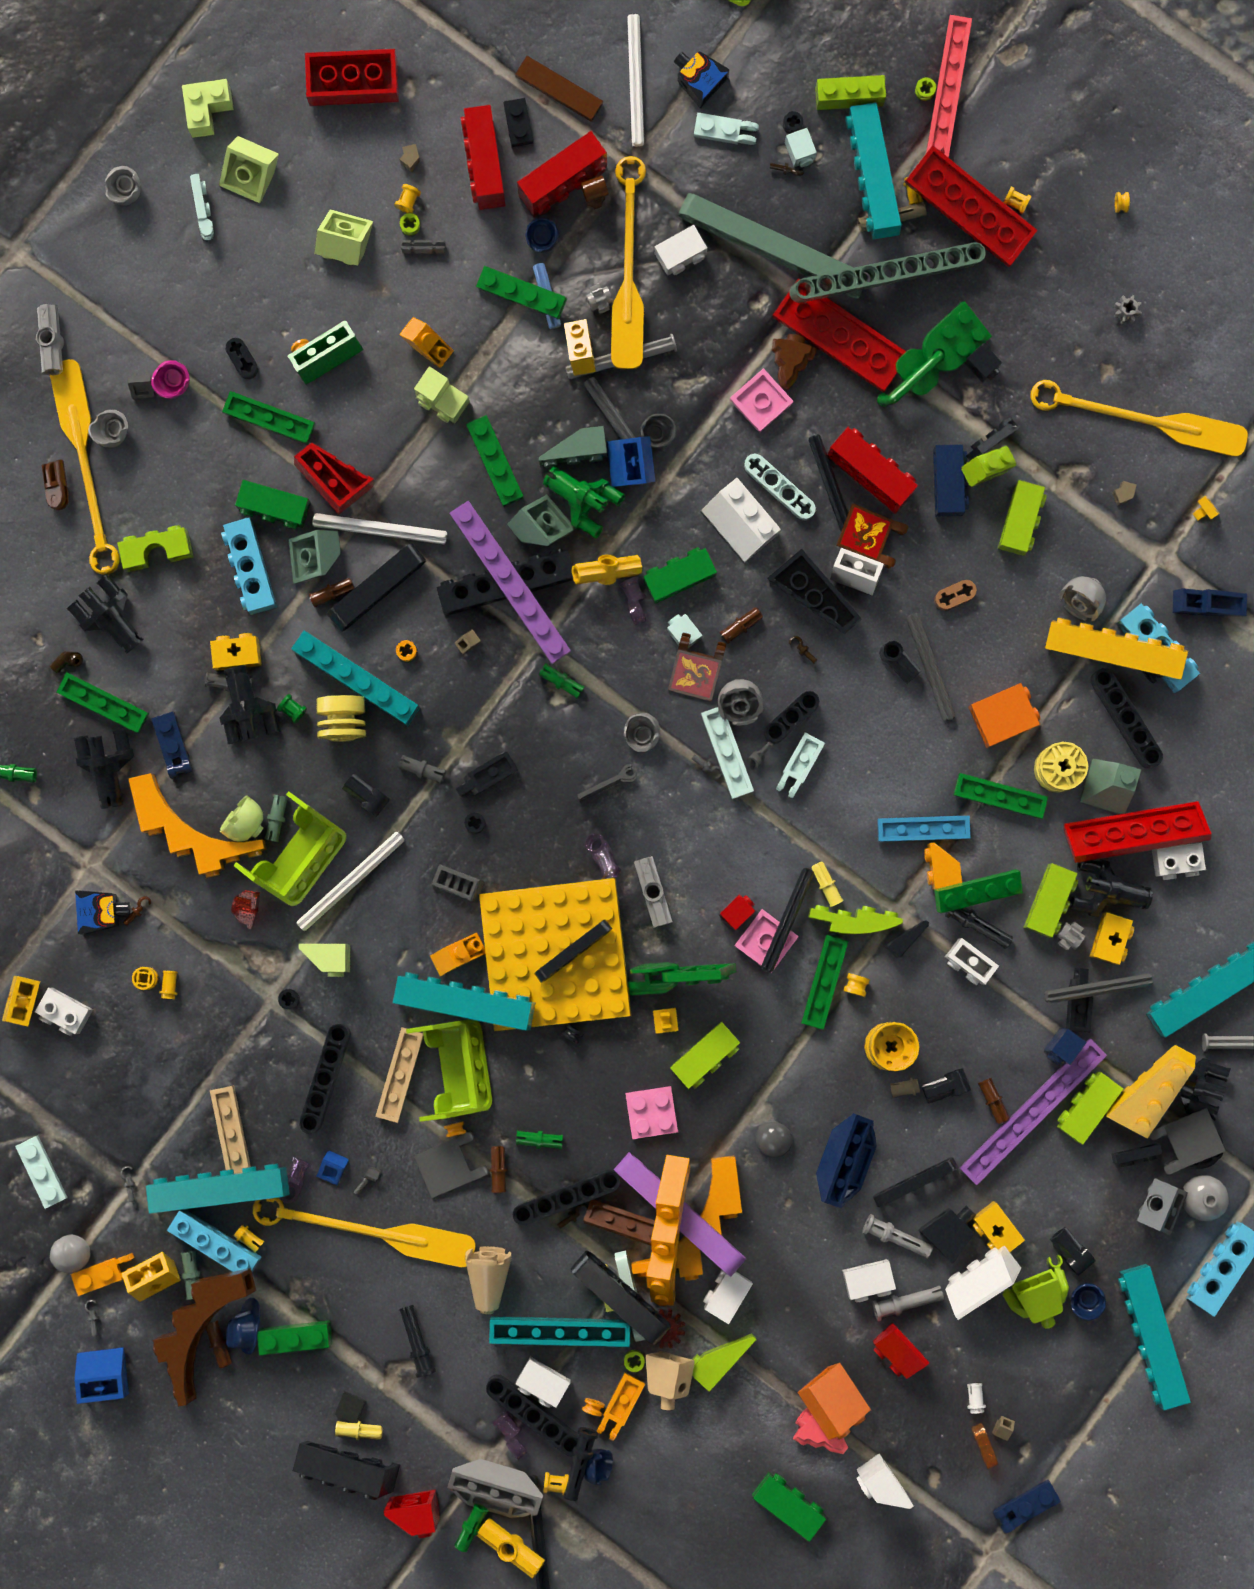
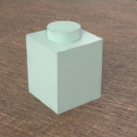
(800, 148)
(683, 625)

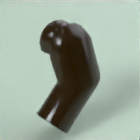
(66, 658)

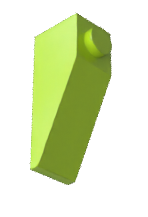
(716, 1362)

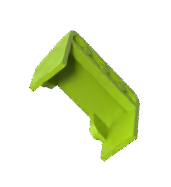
(302, 858)
(462, 1068)

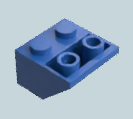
(631, 461)
(101, 1375)

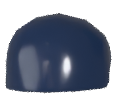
(542, 235)
(1088, 1301)
(599, 1466)

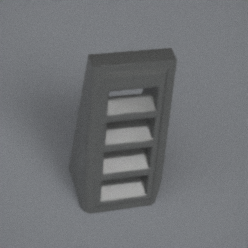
(475, 890)

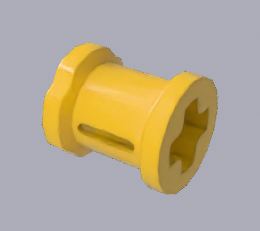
(407, 198)
(1017, 200)
(555, 1479)

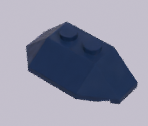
(846, 1160)

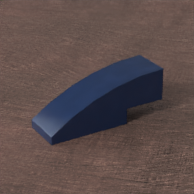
(1209, 602)

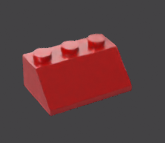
(415, 1512)

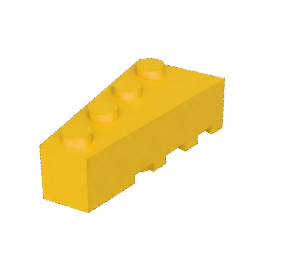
(1150, 1096)

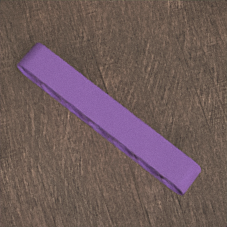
(692, 1224)

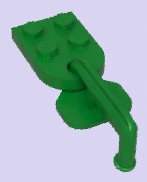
(953, 338)
(673, 974)

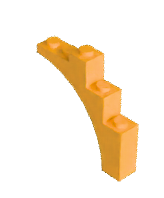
(156, 815)
(722, 1200)
(666, 1230)

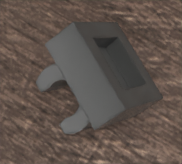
(140, 386)

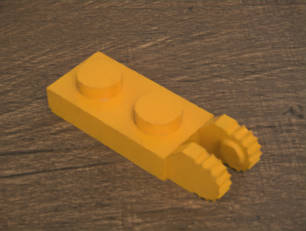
(99, 1275)
(621, 1404)

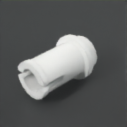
(975, 1398)

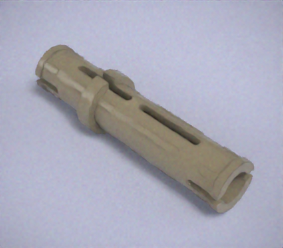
(905, 213)

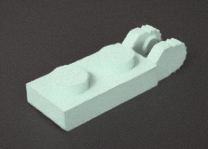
(724, 129)
(202, 208)
(801, 762)

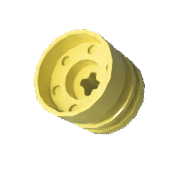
(341, 717)
(1049, 773)

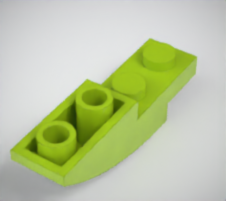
(864, 921)

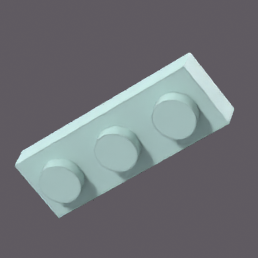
(41, 1172)

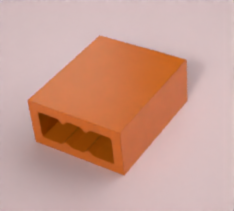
(1004, 715)
(834, 1402)

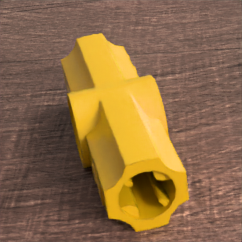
(606, 569)
(522, 1556)

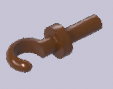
(136, 911)

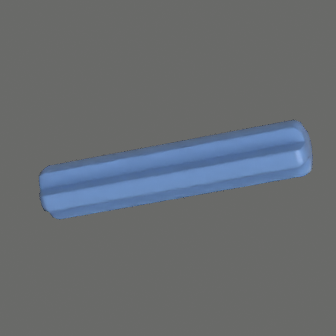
(543, 281)

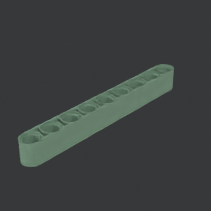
(761, 240)
(877, 275)

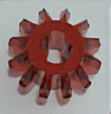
(674, 1326)

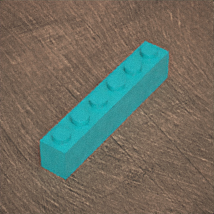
(874, 171)
(355, 678)
(1203, 993)
(464, 1002)
(217, 1189)
(559, 1331)
(1154, 1337)

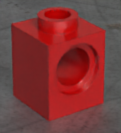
(738, 911)

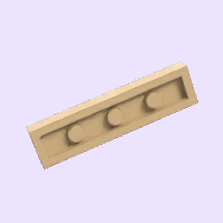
(399, 1075)
(230, 1128)

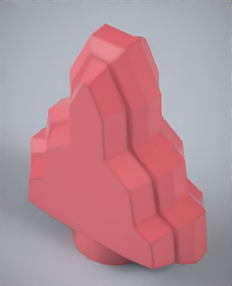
(811, 1433)

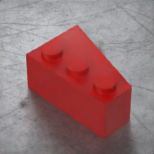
(332, 478)

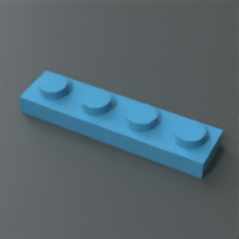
(923, 828)

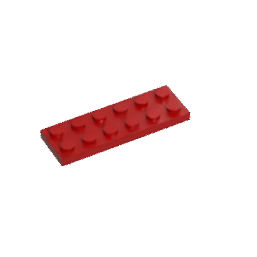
(970, 206)
(842, 338)
(1137, 831)

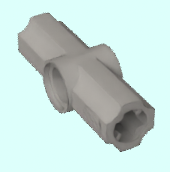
(50, 352)
(649, 877)

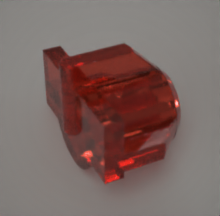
(245, 907)

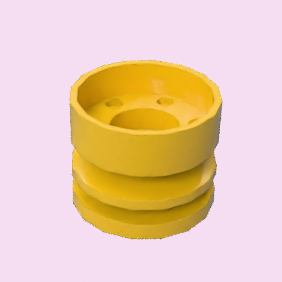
(904, 1045)

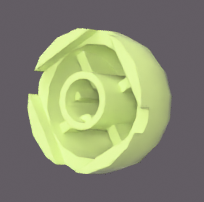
(244, 821)

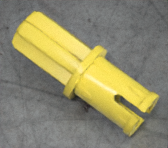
(827, 884)
(358, 1430)

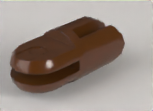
(55, 484)

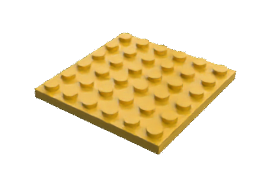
(535, 925)

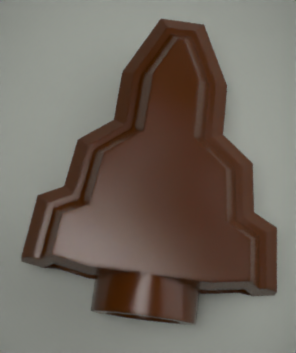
(791, 358)

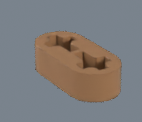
(952, 590)

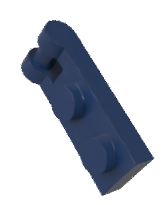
(172, 744)
(1027, 1506)

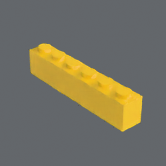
(1117, 649)

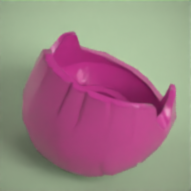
(170, 379)

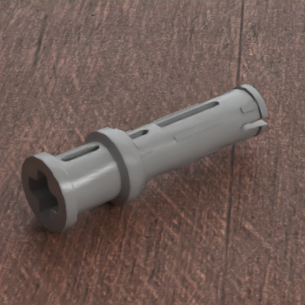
(884, 1231)
(896, 1304)

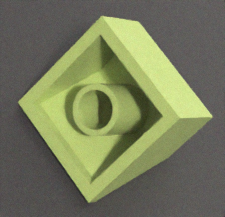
(248, 169)
(343, 237)
(329, 957)

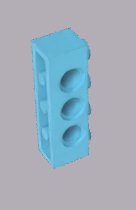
(264, 598)
(1144, 615)
(212, 1242)
(1225, 1281)

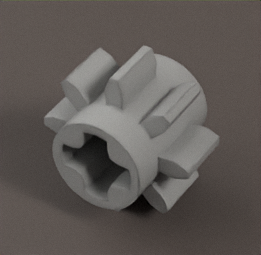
(599, 298)
(1133, 308)
(1070, 936)

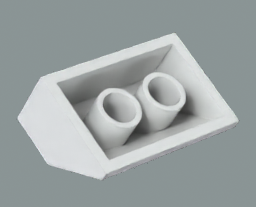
(741, 520)
(982, 1281)
(881, 1484)

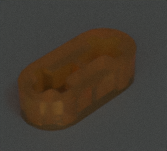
(984, 1446)

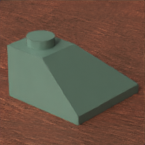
(540, 523)
(313, 554)
(1110, 786)

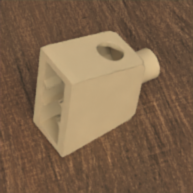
(668, 1377)

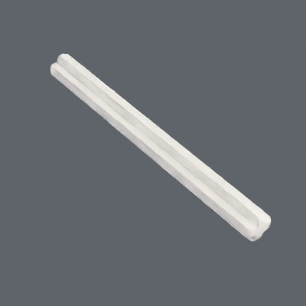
(635, 80)
(379, 528)
(350, 881)

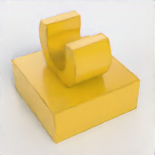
(1207, 508)
(665, 1020)

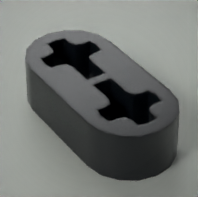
(237, 361)

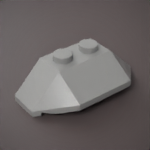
(496, 1488)

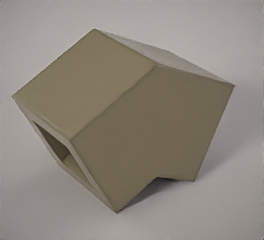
(410, 158)
(1124, 493)
(468, 642)
(1003, 1428)

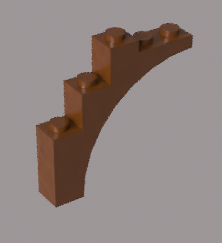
(190, 1322)

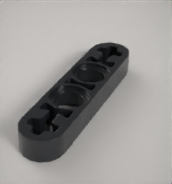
(573, 951)
(915, 1182)

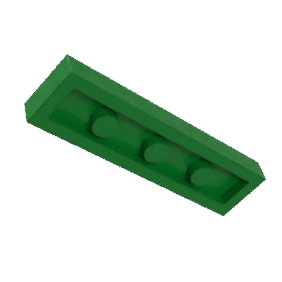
(521, 292)
(268, 417)
(494, 460)
(102, 703)
(1000, 796)
(978, 891)
(824, 982)

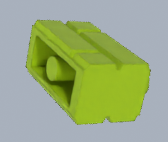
(988, 466)

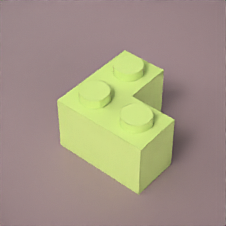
(202, 101)
(437, 393)

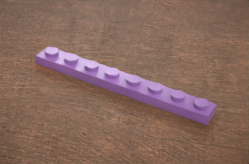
(510, 582)
(1032, 1113)

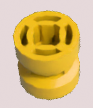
(147, 981)

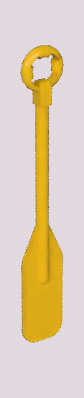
(628, 306)
(75, 422)
(1182, 428)
(409, 1239)

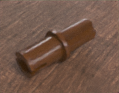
(331, 592)
(741, 625)
(994, 1100)
(498, 1169)
(218, 1344)

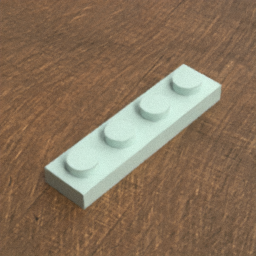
(727, 753)

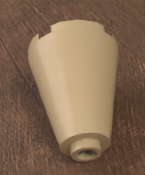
(487, 1276)

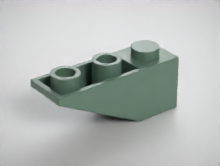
(582, 445)

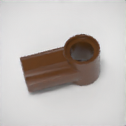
(595, 191)

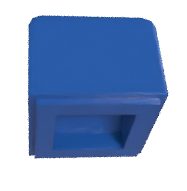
(332, 1167)

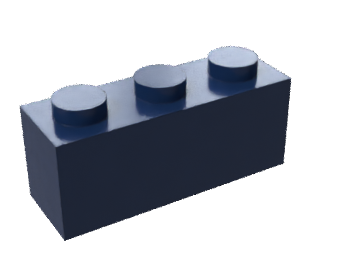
(949, 480)

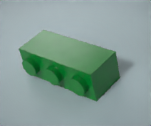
(325, 352)
(272, 504)
(679, 575)
(294, 1337)
(789, 1505)

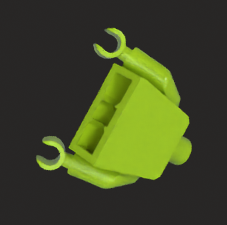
(1039, 1295)

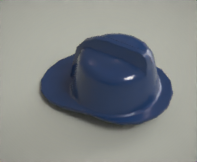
(244, 1327)

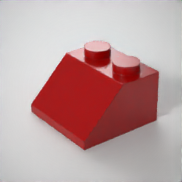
(899, 1350)

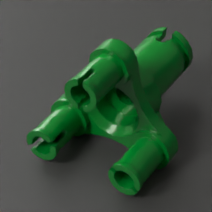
(582, 497)

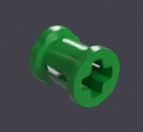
(292, 708)

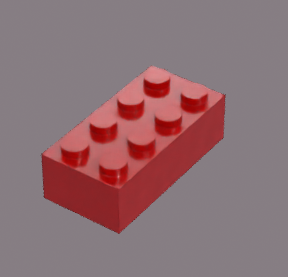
(351, 77)
(484, 162)
(562, 174)
(872, 469)

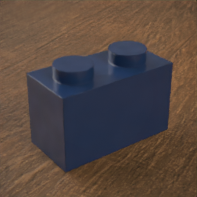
(1064, 1047)

